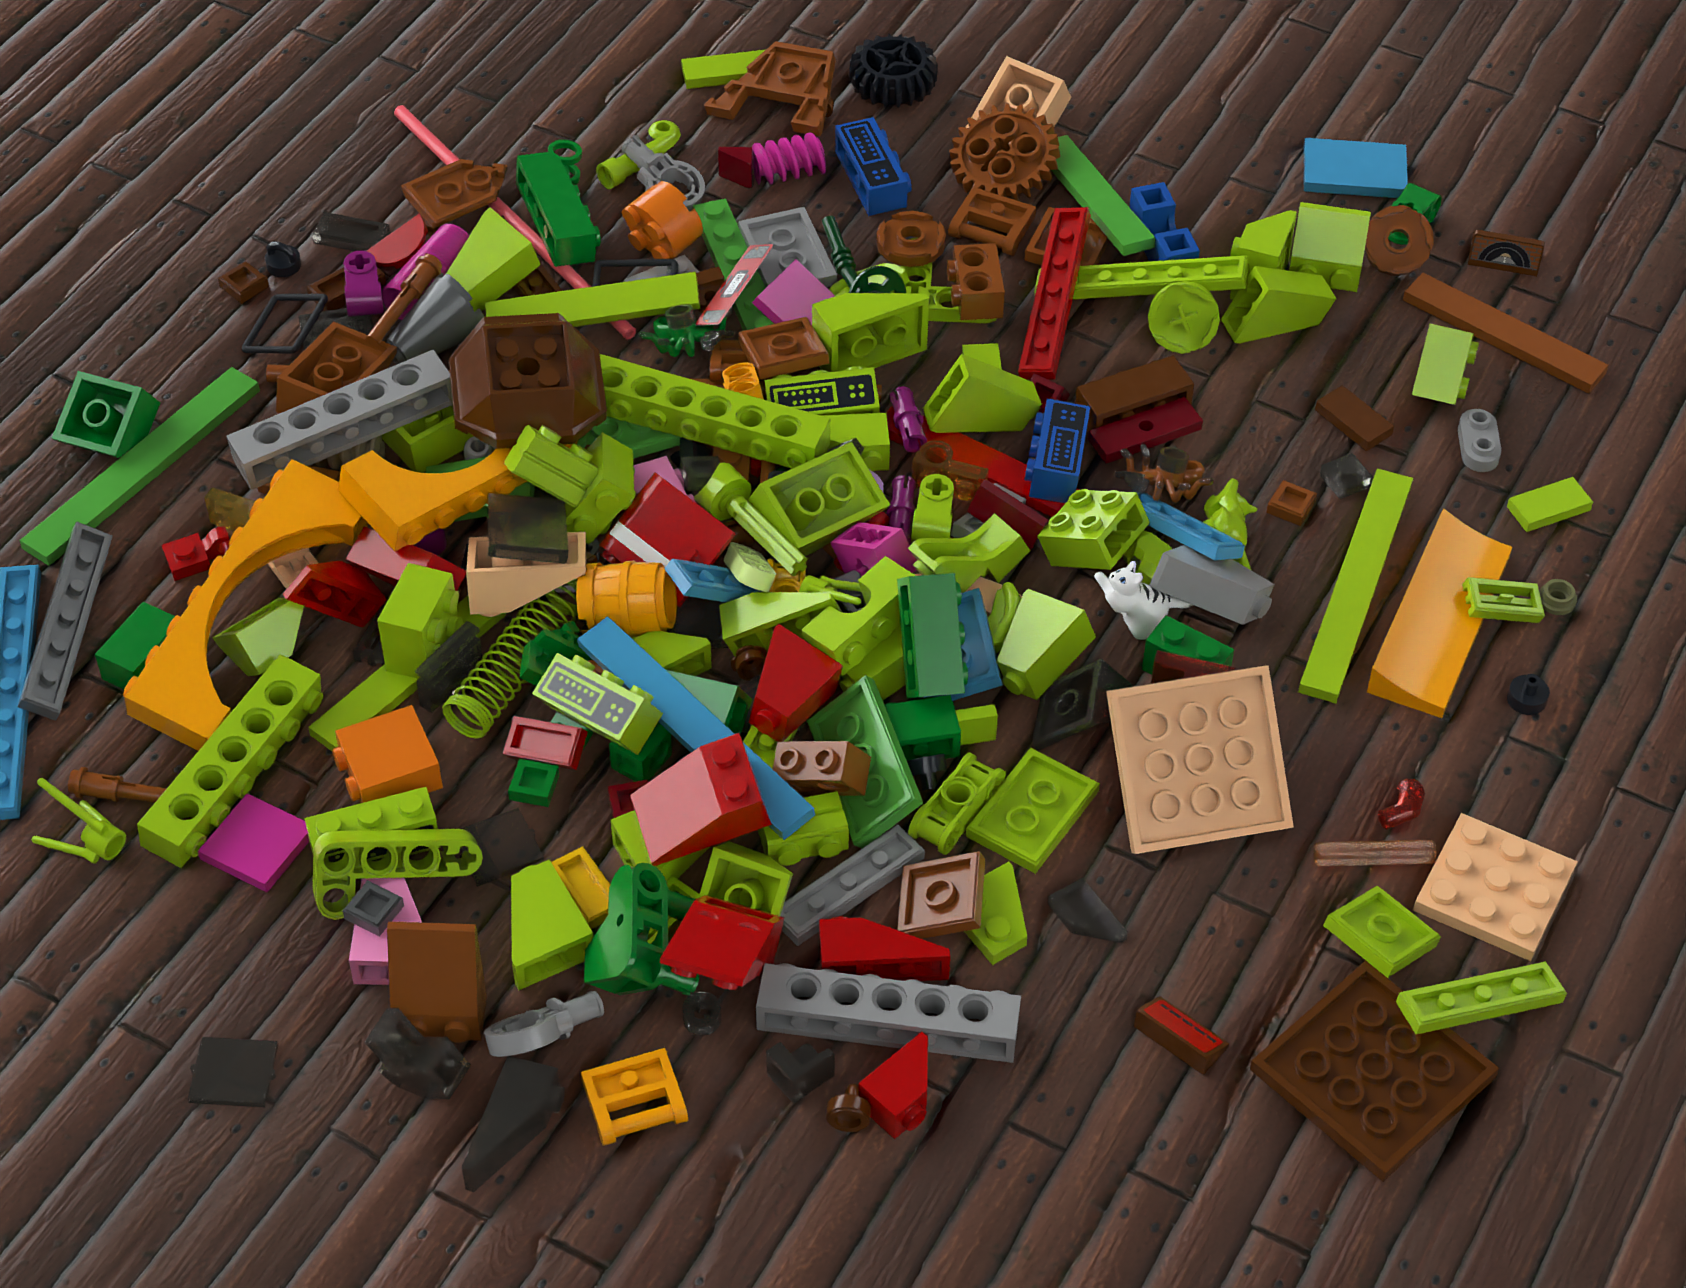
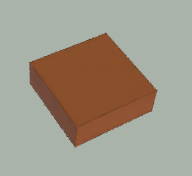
(1291, 503)

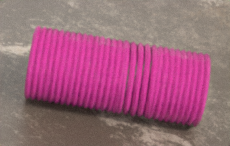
(443, 244)

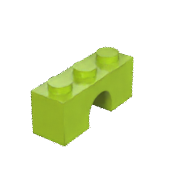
(853, 635)

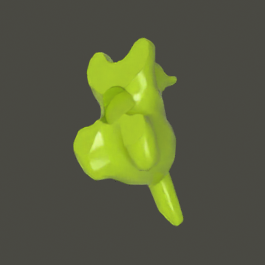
(1227, 514)

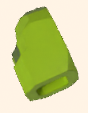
(1146, 553)

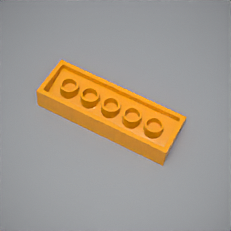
(1433, 626)

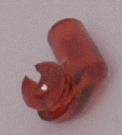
(1408, 805)

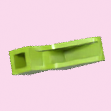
(988, 550)

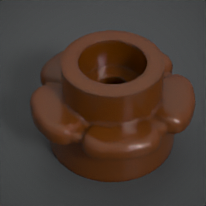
(749, 661)

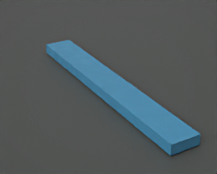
(17, 644)
(688, 718)

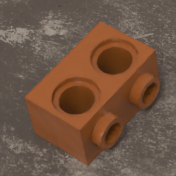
(977, 281)
(822, 767)

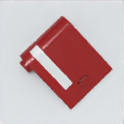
(665, 527)

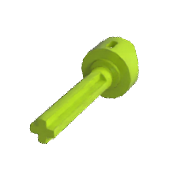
(728, 496)

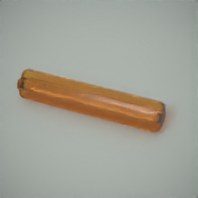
(1374, 853)

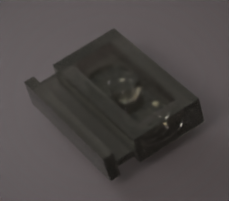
(448, 667)

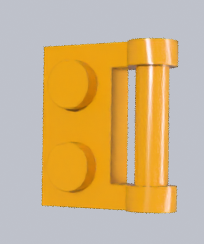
(629, 1084)

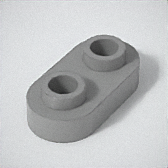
(1479, 440)

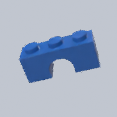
(1157, 212)

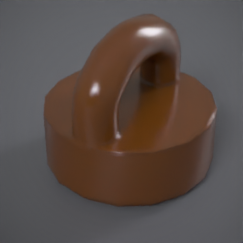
(848, 1111)

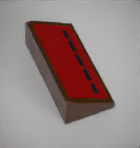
(1180, 1034)

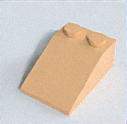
(1025, 85)
(507, 584)

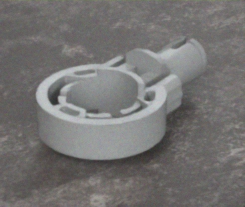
(660, 167)
(541, 1026)

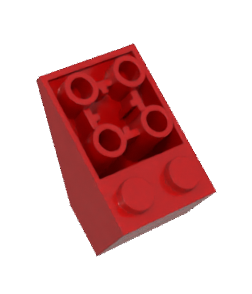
(723, 942)

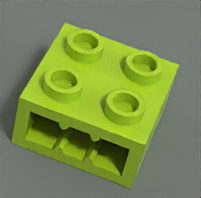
(609, 491)
(1093, 529)

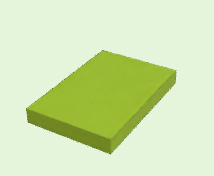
(1032, 810)

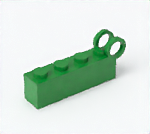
(556, 204)

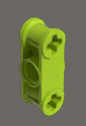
(956, 803)

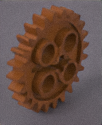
(1005, 152)

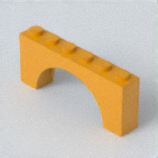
(412, 504)

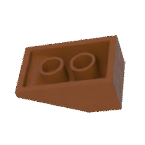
(329, 363)
(437, 978)

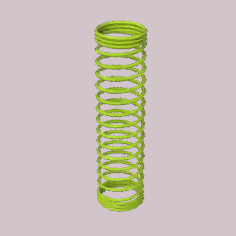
(474, 706)

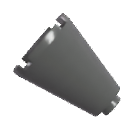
(436, 320)

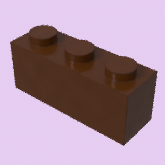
(1134, 391)

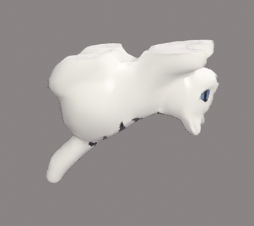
(1136, 601)

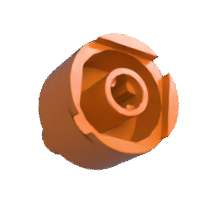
(662, 222)

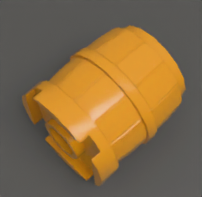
(631, 593)

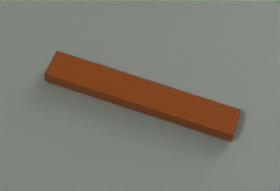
(1506, 332)

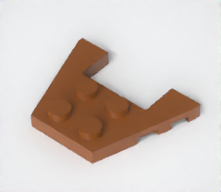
(785, 75)

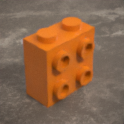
(386, 756)

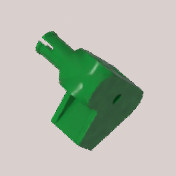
(619, 952)

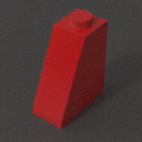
(792, 684)

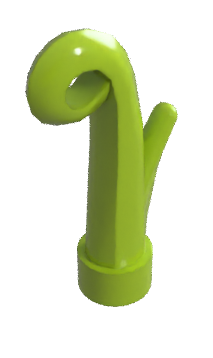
(615, 170)

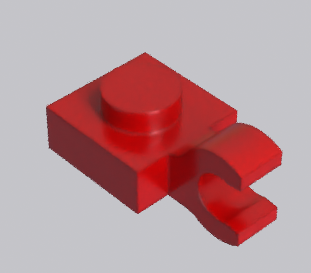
(192, 555)

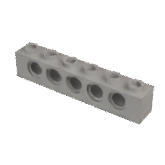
(342, 418)
(868, 1023)

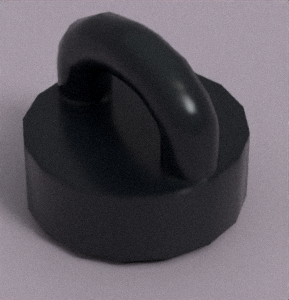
(282, 259)

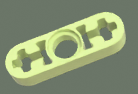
(749, 567)

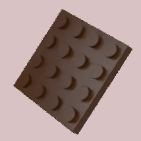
(1369, 1076)

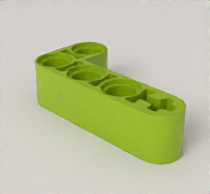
(395, 863)

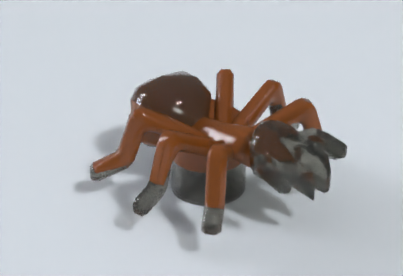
(1172, 470)

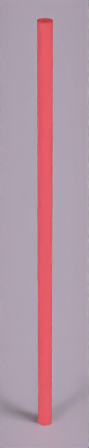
(502, 208)

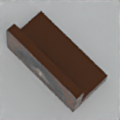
(1506, 252)

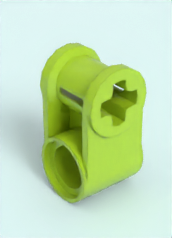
(934, 508)

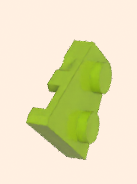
(1001, 917)

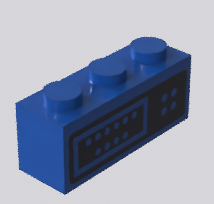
(872, 166)
(1057, 450)

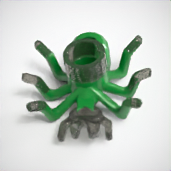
(679, 330)

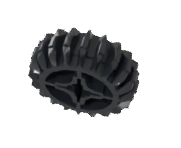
(893, 70)

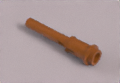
(426, 270)
(109, 787)

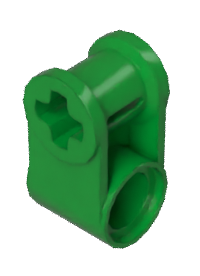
(1417, 199)

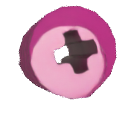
(788, 157)

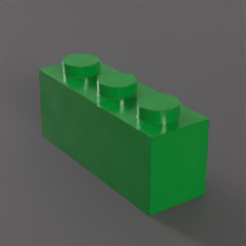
(932, 635)

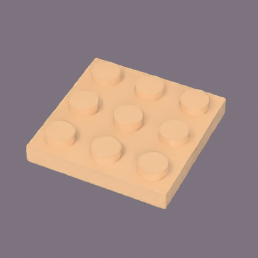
(1495, 886)

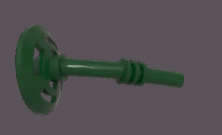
(845, 266)

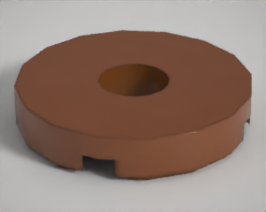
(911, 253)
(1398, 261)

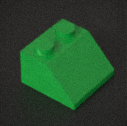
(105, 415)

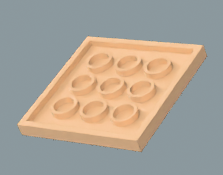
(1199, 759)

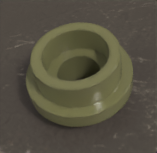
(1558, 597)

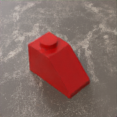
(899, 1088)

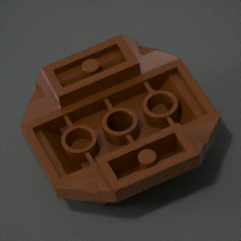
(498, 399)

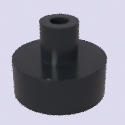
(1528, 694)
(927, 769)

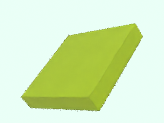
(1382, 931)

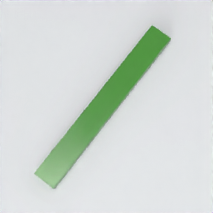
(141, 464)

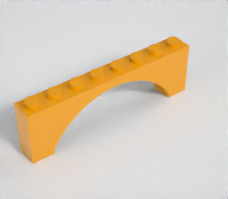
(175, 685)

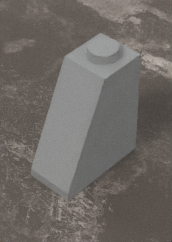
(1213, 584)

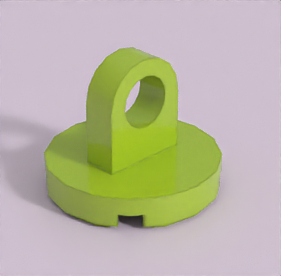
(1183, 317)

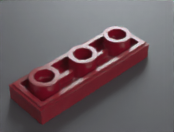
(1147, 428)

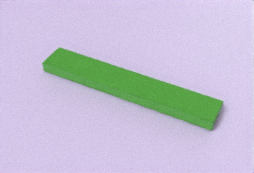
(1104, 203)

